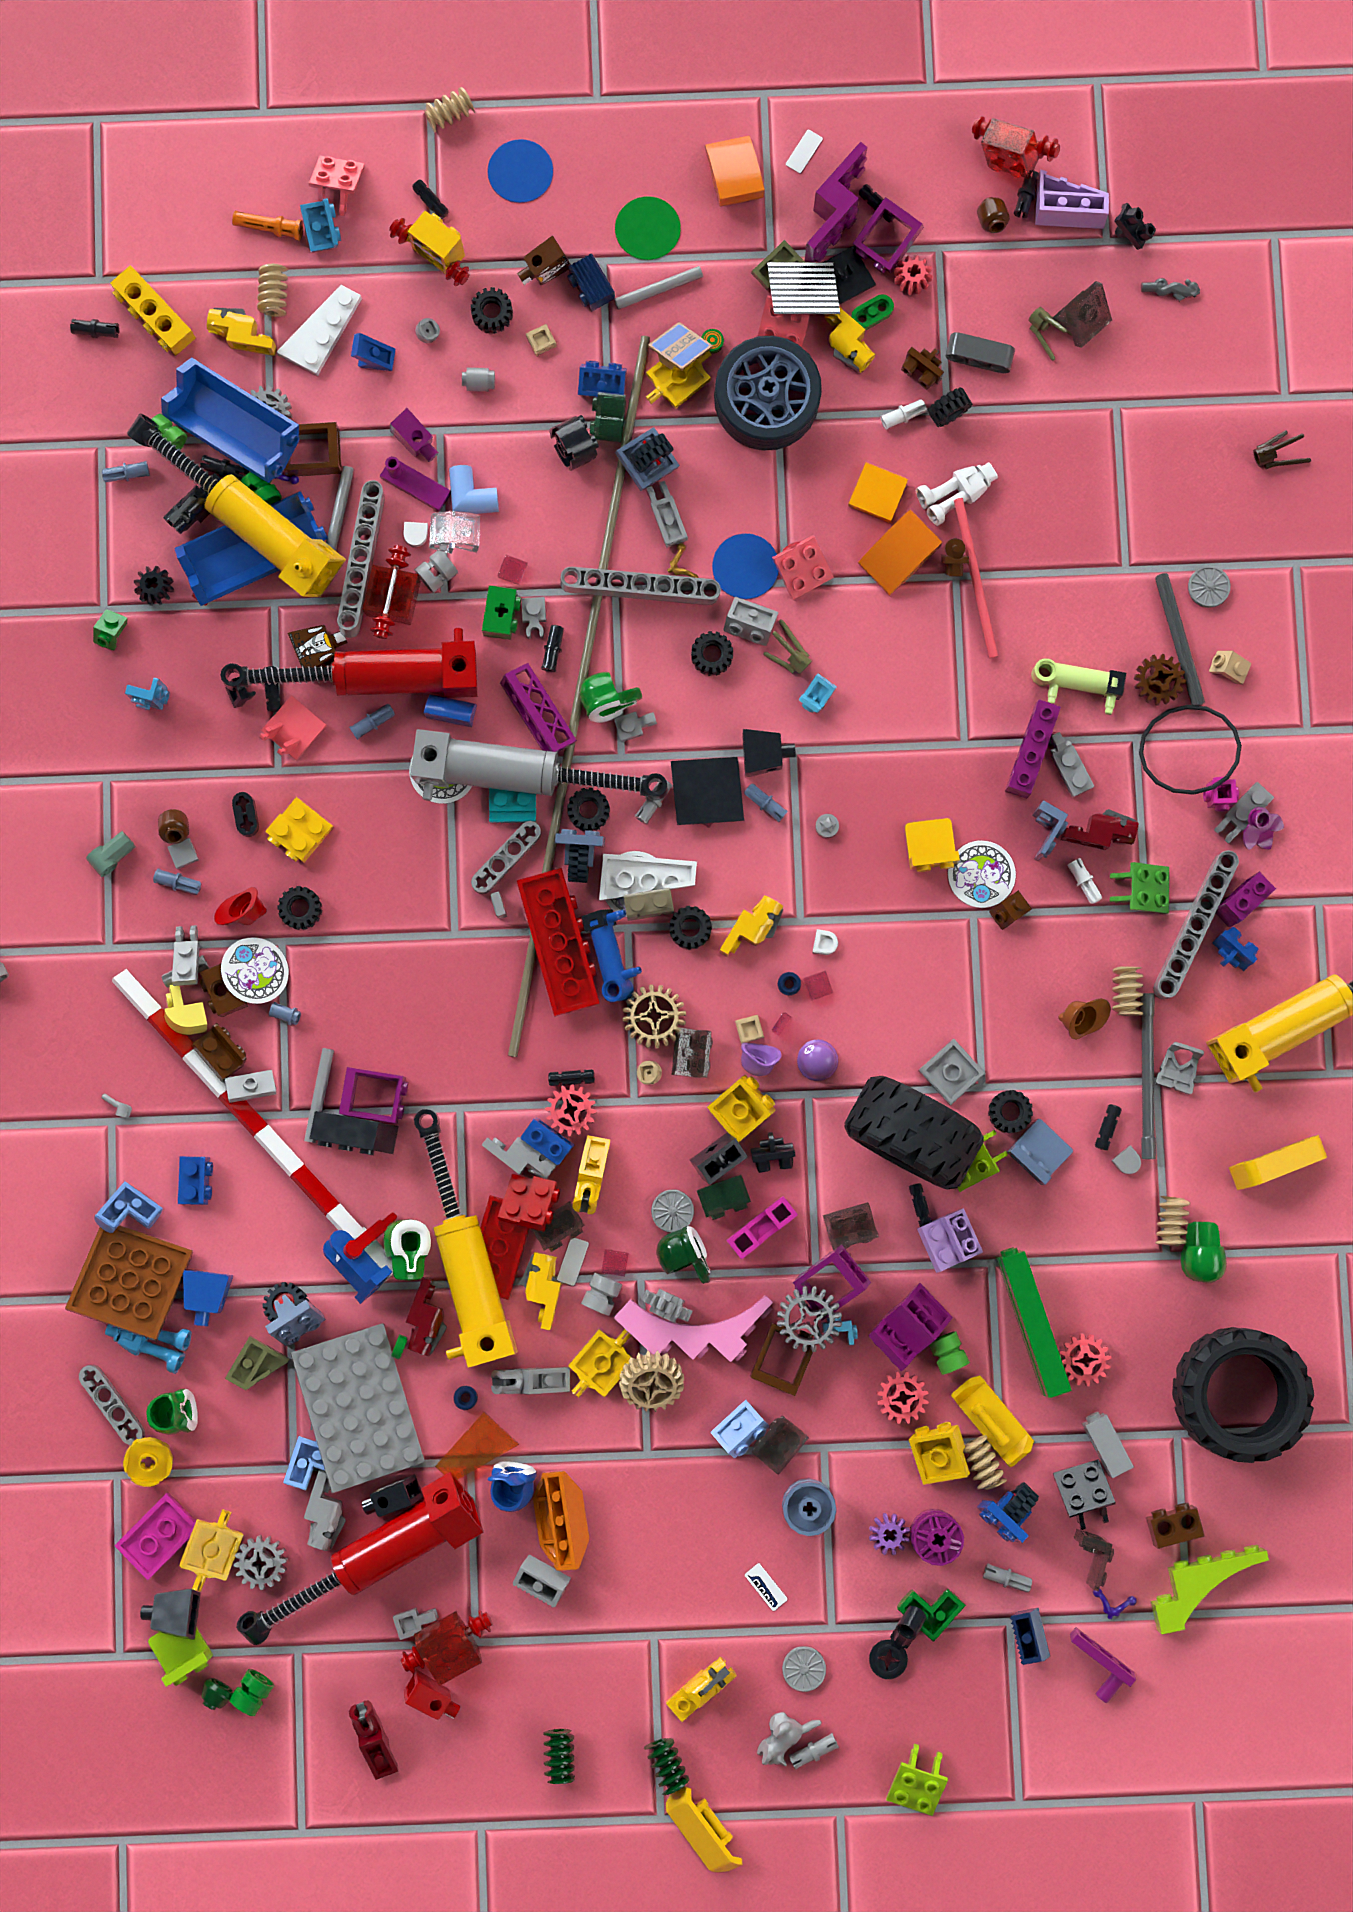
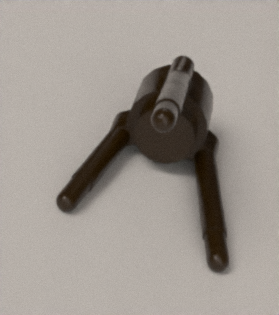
(1265, 454)

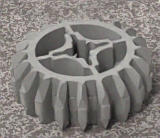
(804, 1308)

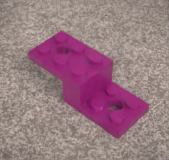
(836, 204)

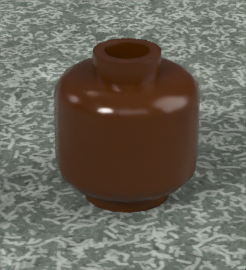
(993, 215)
(173, 826)

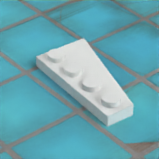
(319, 334)
(636, 874)

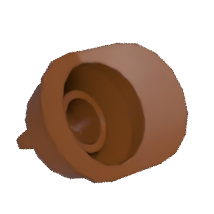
(1085, 1018)

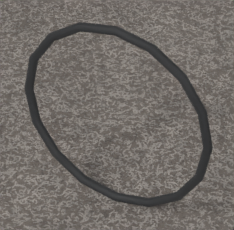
(1183, 791)

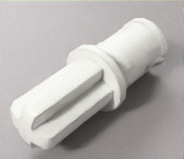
(903, 414)
(1085, 881)

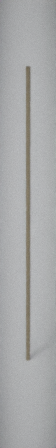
(583, 674)

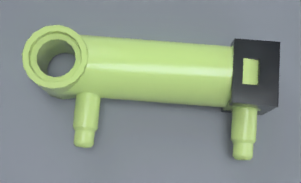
(1108, 684)

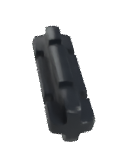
(430, 199)
(874, 200)
(272, 695)
(571, 1077)
(1108, 1127)
(920, 1204)

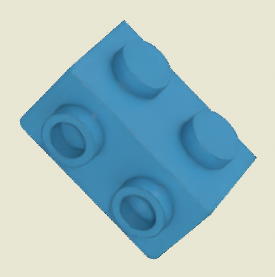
(320, 226)
(153, 698)

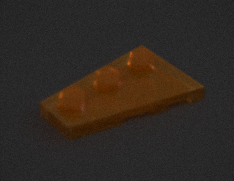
(476, 1447)

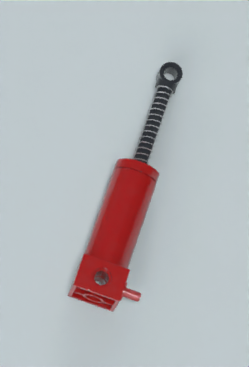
(380, 671)
(443, 1516)

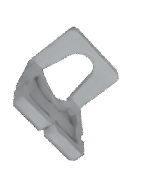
(1178, 1076)

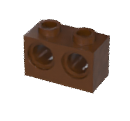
(1175, 1532)

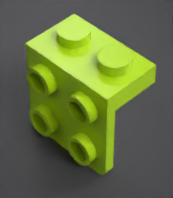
(180, 1655)

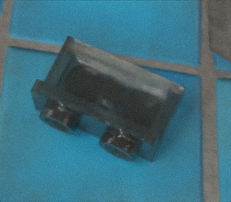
(692, 1053)
(564, 1223)
(850, 1226)
(779, 1444)

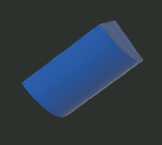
(450, 710)

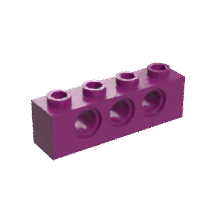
(1032, 749)

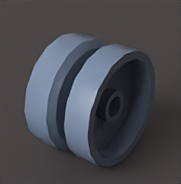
(808, 1521)

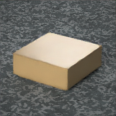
(541, 340)
(749, 1029)

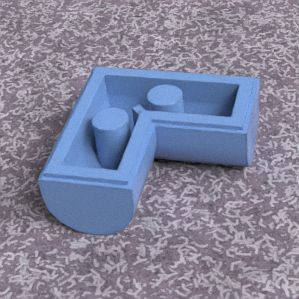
(127, 1202)

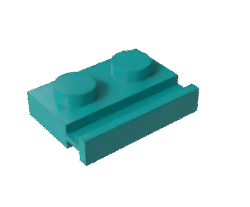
(511, 806)

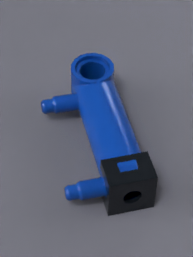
(600, 926)

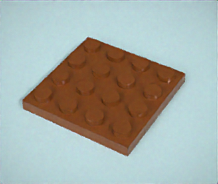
(129, 1281)

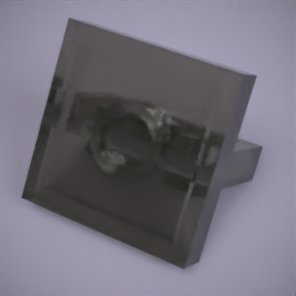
(1085, 314)

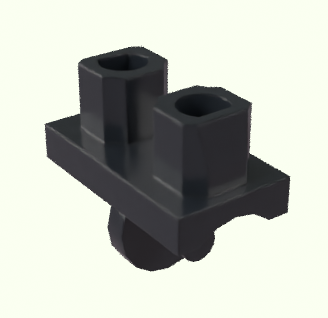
(1130, 224)
(772, 1150)

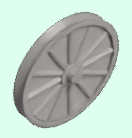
(1209, 586)
(672, 1210)
(804, 1668)

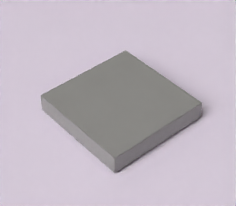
(951, 1072)

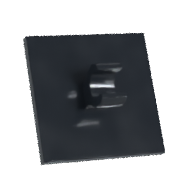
(850, 275)

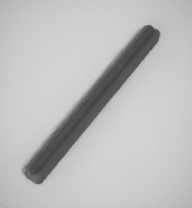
(1180, 639)

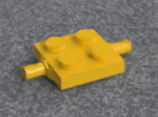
(675, 384)
(600, 1362)
(211, 1550)

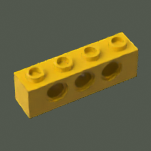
(128, 284)

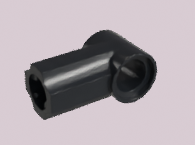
(908, 1627)

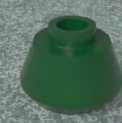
(215, 1693)

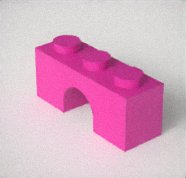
(762, 1227)

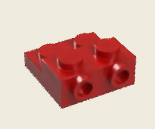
(529, 1202)

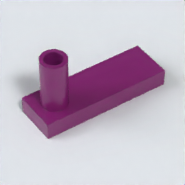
(415, 483)
(1119, 1672)

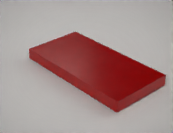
(503, 1245)

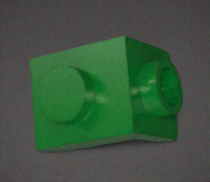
(108, 629)

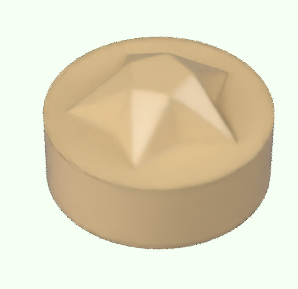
(649, 1072)

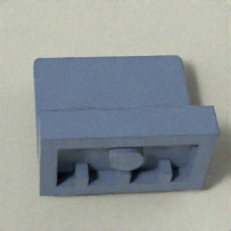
(1051, 816)
(1040, 1151)

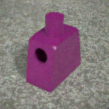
(407, 427)

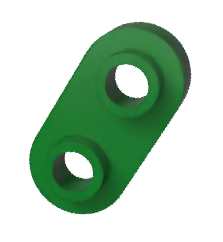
(870, 311)

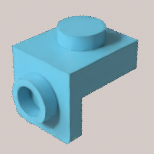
(817, 694)
(846, 1326)

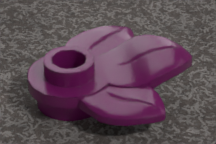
(1261, 831)

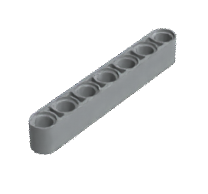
(361, 548)
(651, 581)
(1204, 916)

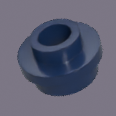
(789, 976)
(465, 1405)

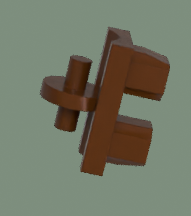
(926, 363)
(955, 559)

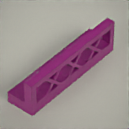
(529, 712)

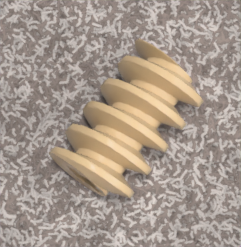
(448, 109)
(270, 290)
(1127, 991)
(1173, 1221)
(983, 1463)

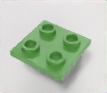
(1149, 887)

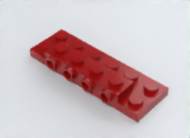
(559, 942)

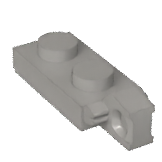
(1070, 766)

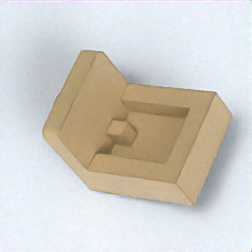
(1230, 665)

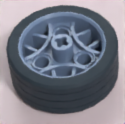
(767, 392)

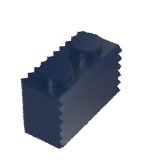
(591, 283)
(1030, 1636)

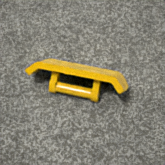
(993, 1420)
(699, 1833)

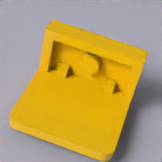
(931, 845)

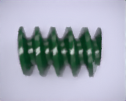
(560, 1756)
(668, 1764)

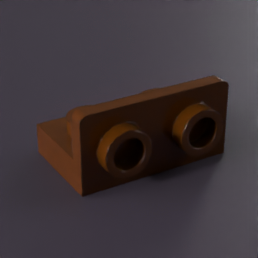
(220, 1052)

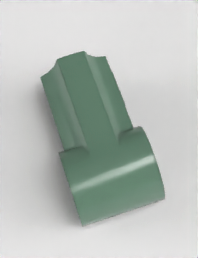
(105, 857)

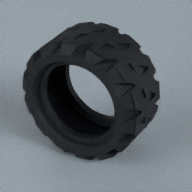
(914, 1132)
(1293, 1402)

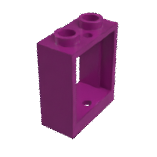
(904, 218)
(1244, 899)
(349, 1094)
(848, 1269)

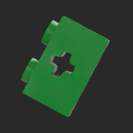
(498, 599)

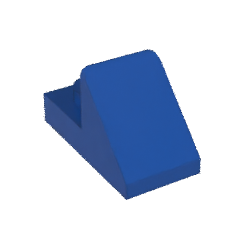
(372, 353)

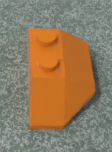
(561, 1520)

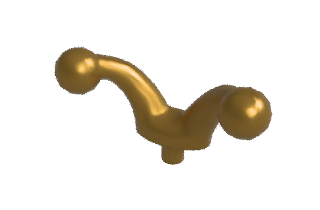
(673, 563)

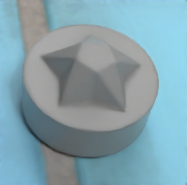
(427, 330)
(827, 826)

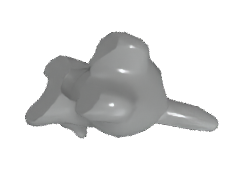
(784, 1734)

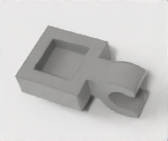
(631, 726)
(411, 1621)

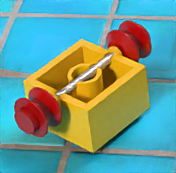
(435, 243)

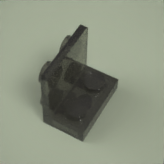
(1102, 1552)

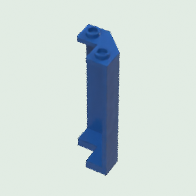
(231, 420)
(225, 562)

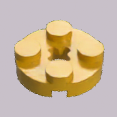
(143, 1448)

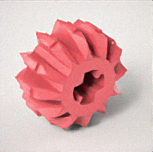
(913, 266)

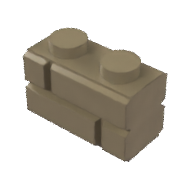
(648, 904)

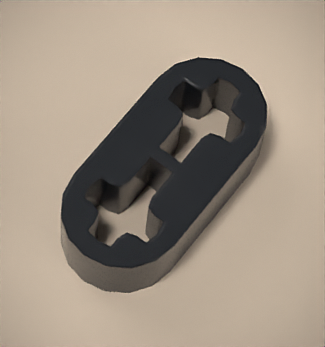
(240, 815)

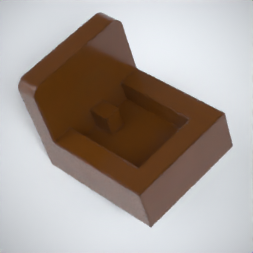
(1010, 910)

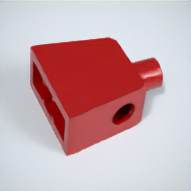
(423, 1690)

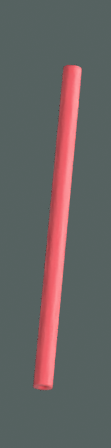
(975, 577)

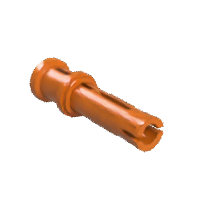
(277, 225)

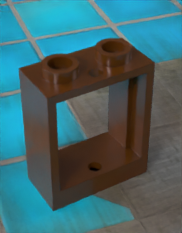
(319, 468)
(771, 1380)

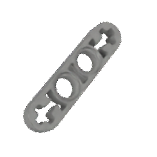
(503, 854)
(108, 1407)

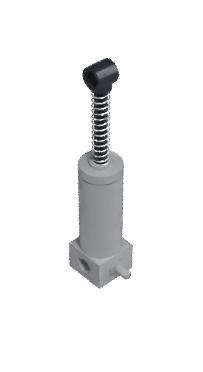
(508, 768)

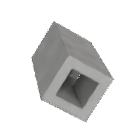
(1107, 1444)

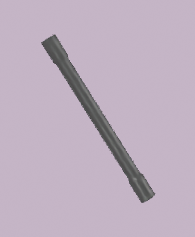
(1148, 1139)

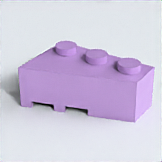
(1069, 204)

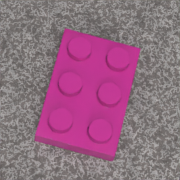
(157, 1536)

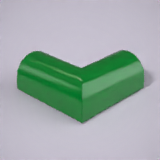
(938, 1615)

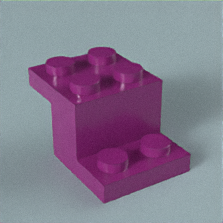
(910, 1327)

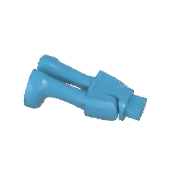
(136, 1344)

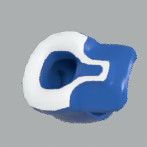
(512, 1485)

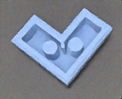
(467, 498)
(302, 1463)

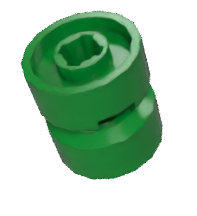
(265, 490)
(250, 1695)

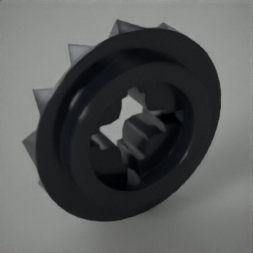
(894, 1668)

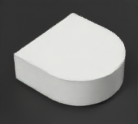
(415, 533)
(825, 942)

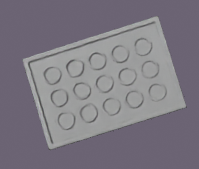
(357, 1407)

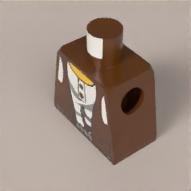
(544, 262)
(316, 646)

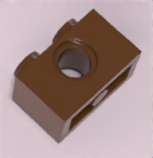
(221, 1005)

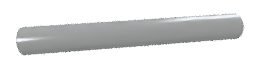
(658, 287)
(339, 506)
(320, 1088)

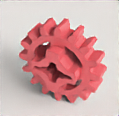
(581, 1106)
(1085, 1370)
(899, 1384)

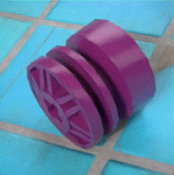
(923, 1531)

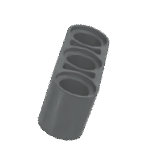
(980, 352)

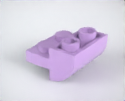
(950, 1240)

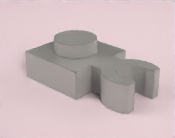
(533, 613)

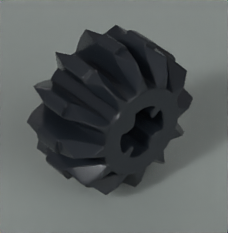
(149, 593)

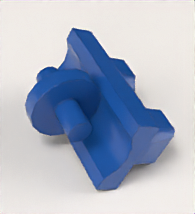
(1234, 951)

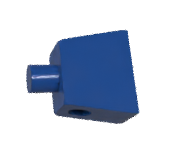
(205, 1293)

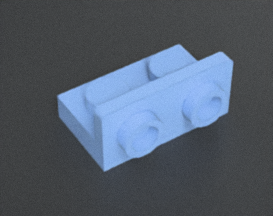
(740, 1429)

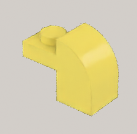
(184, 1018)

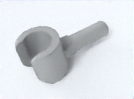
(123, 1110)

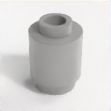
(478, 379)

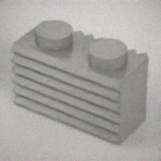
(541, 1580)

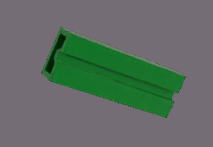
(1033, 1322)

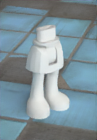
(970, 483)

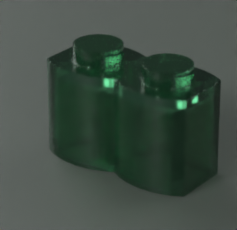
(609, 417)
(724, 1196)

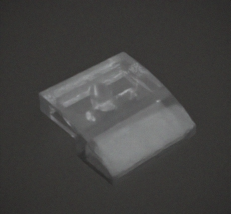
(454, 530)

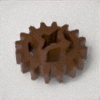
(1161, 688)

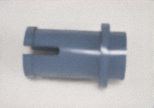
(284, 1013)

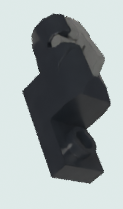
(189, 509)

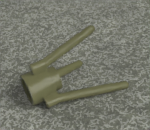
(1041, 321)
(798, 660)

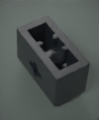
(718, 1158)

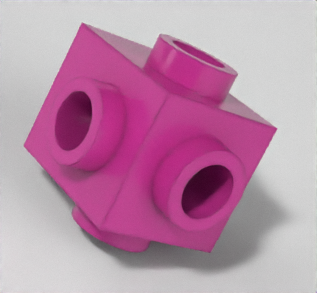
(1229, 794)

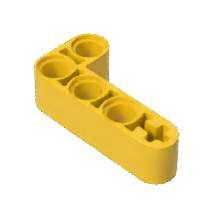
(1278, 1163)

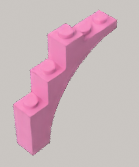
(692, 1339)

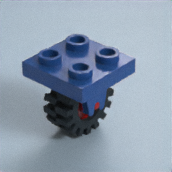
(1010, 1512)

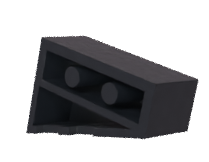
(353, 1132)

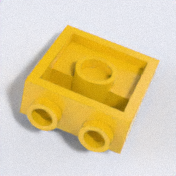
(298, 830)
(742, 1107)
(939, 1453)

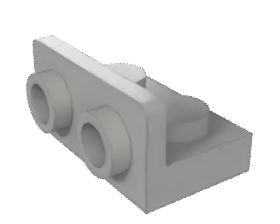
(750, 621)

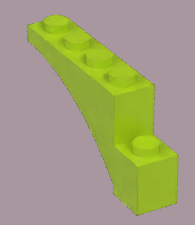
(1195, 1580)

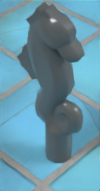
(1179, 290)

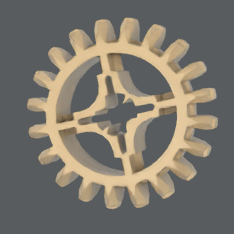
(652, 1001)
(651, 1381)

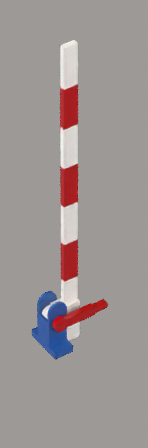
(351, 1247)

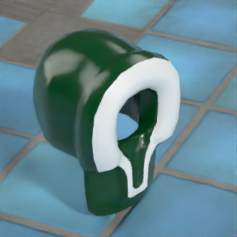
(681, 1250)

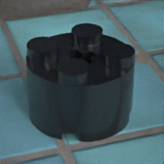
(574, 443)

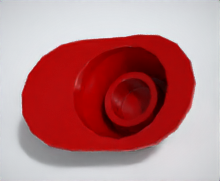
(240, 908)

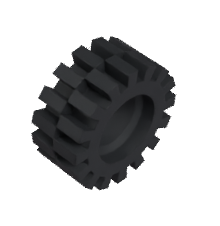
(491, 297)
(950, 407)
(707, 640)
(588, 823)
(285, 908)
(690, 913)
(1023, 1104)

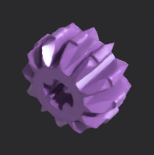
(888, 1542)

